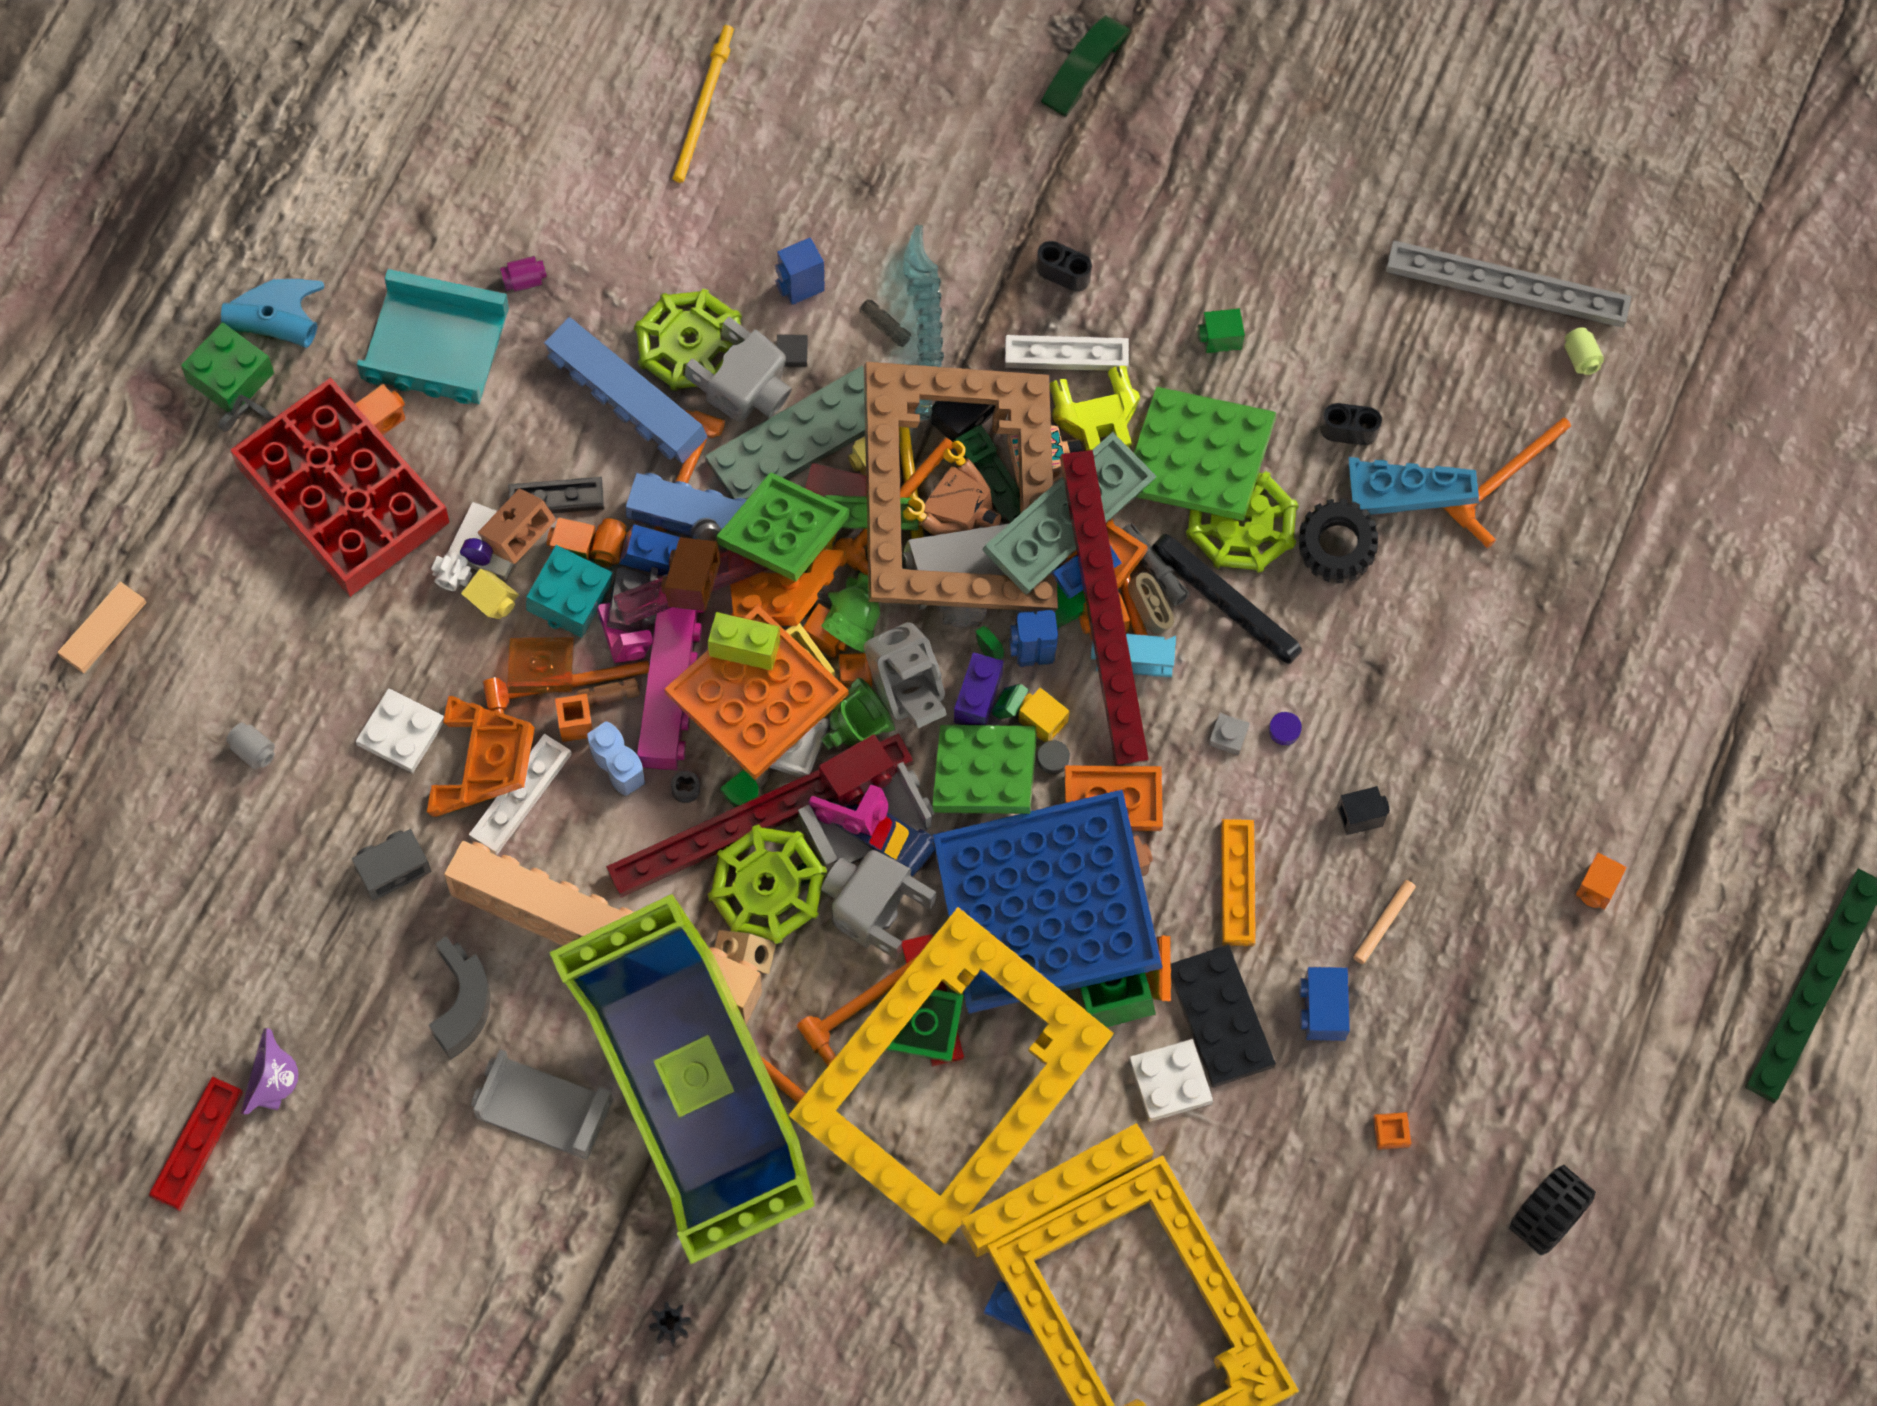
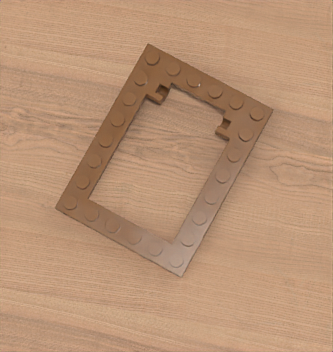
(890, 403)

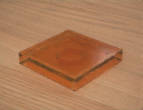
(540, 665)

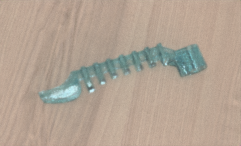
(924, 287)

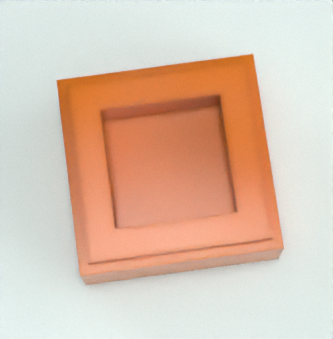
(853, 667)
(1392, 1130)

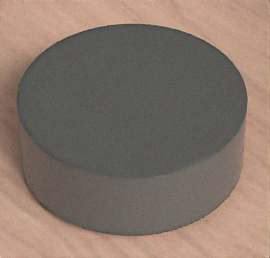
(1053, 757)

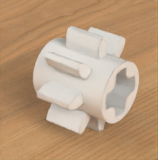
(451, 571)

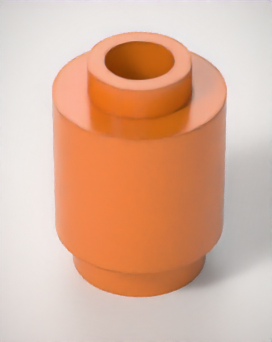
(608, 542)

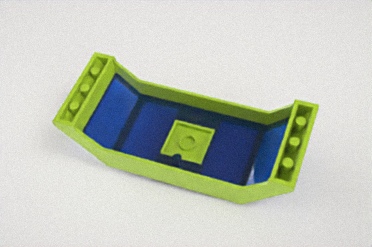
(689, 1075)

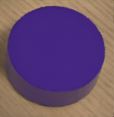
(477, 551)
(1285, 728)

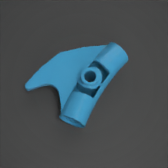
(274, 311)

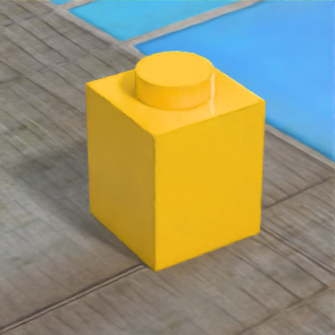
(1044, 713)

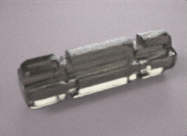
(885, 322)

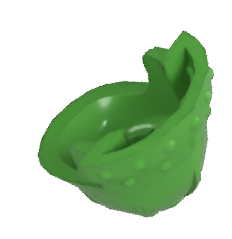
(851, 614)
(858, 717)

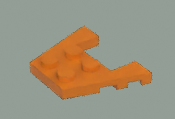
(783, 598)
(494, 760)

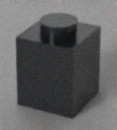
(1363, 810)

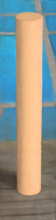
(1384, 922)

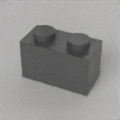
(391, 864)

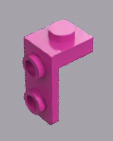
(622, 644)
(864, 820)

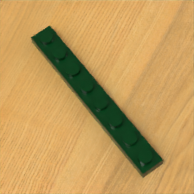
(1814, 987)

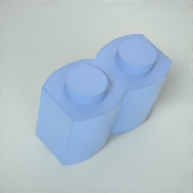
(617, 759)

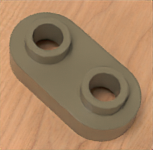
(1150, 603)

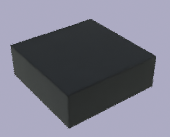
(795, 349)

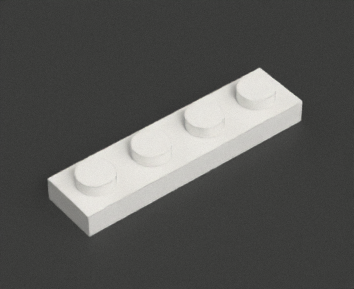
(1066, 352)
(511, 808)

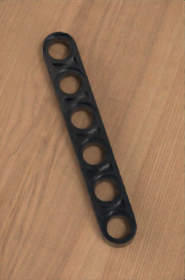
(1227, 599)

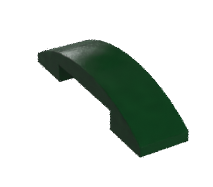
(1083, 63)
(983, 454)

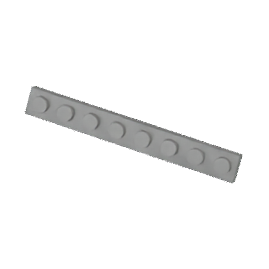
(1508, 284)

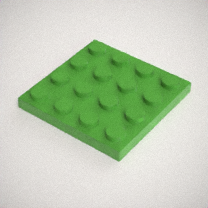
(1203, 452)

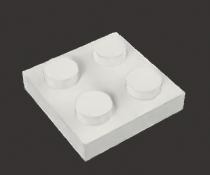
(400, 730)
(1170, 1080)

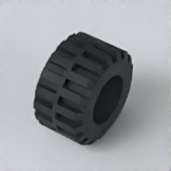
(1332, 515)
(1552, 1210)

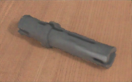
(1159, 570)

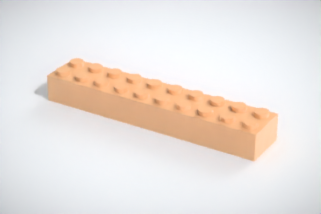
(560, 910)

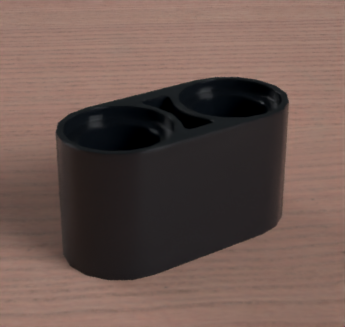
(1066, 262)
(1350, 430)

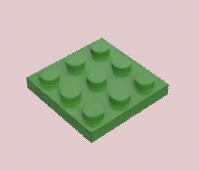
(783, 526)
(984, 769)

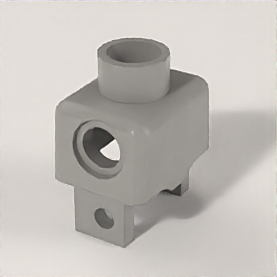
(747, 376)
(907, 665)
(870, 898)

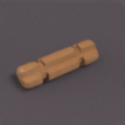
(611, 692)

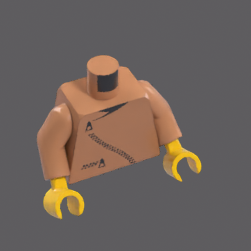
(958, 502)

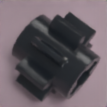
(678, 1326)

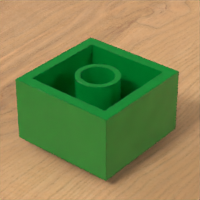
(227, 367)
(1119, 1000)
(931, 1029)

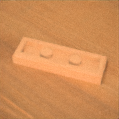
(101, 627)

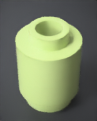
(1583, 351)

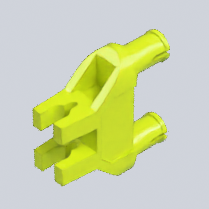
(1098, 416)

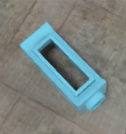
(1149, 655)

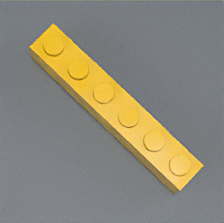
(1057, 1187)

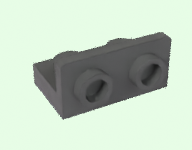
(624, 581)

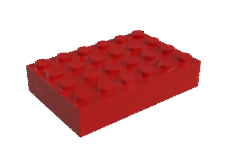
(340, 486)

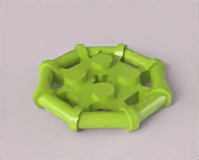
(671, 333)
(1253, 534)
(785, 888)

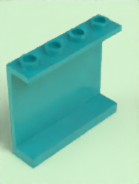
(435, 337)

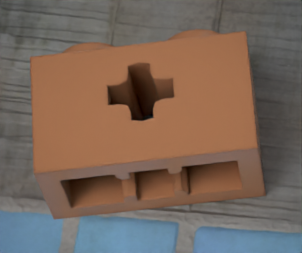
(517, 526)

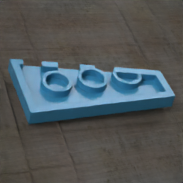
(1401, 488)

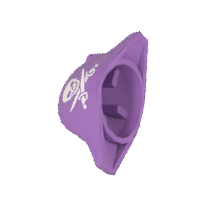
(272, 1076)

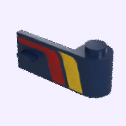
(897, 841)

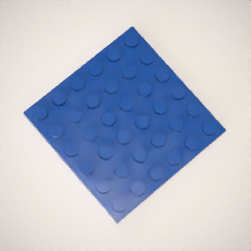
(1054, 891)

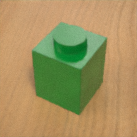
(1221, 330)

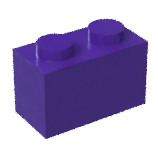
(978, 690)

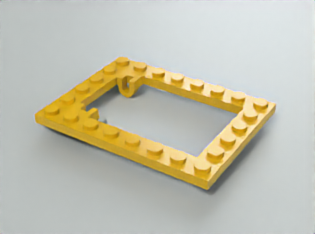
(1064, 1047)
(1251, 1365)

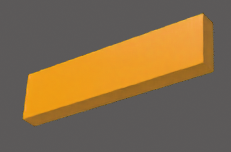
(1237, 882)

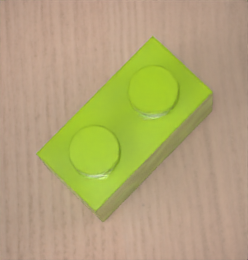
(744, 641)

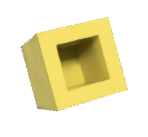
(490, 594)

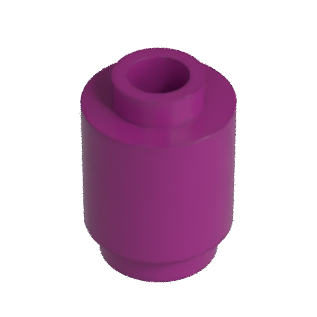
(523, 274)

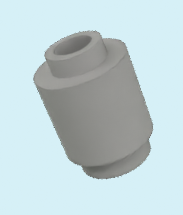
(251, 745)

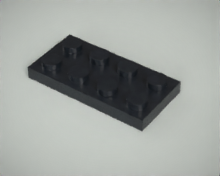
(1221, 1016)

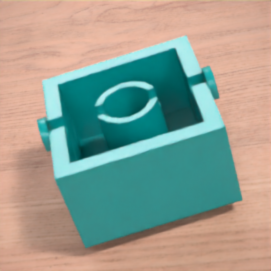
(568, 591)

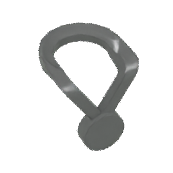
(230, 418)

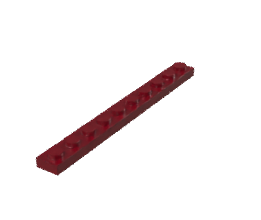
(1104, 608)
(723, 830)

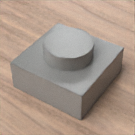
(1229, 734)

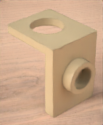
(743, 947)

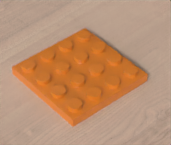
(753, 709)

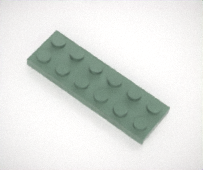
(793, 437)
(1044, 533)

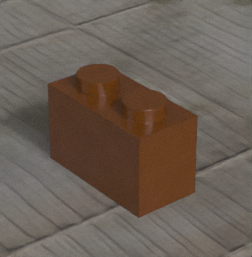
(691, 574)

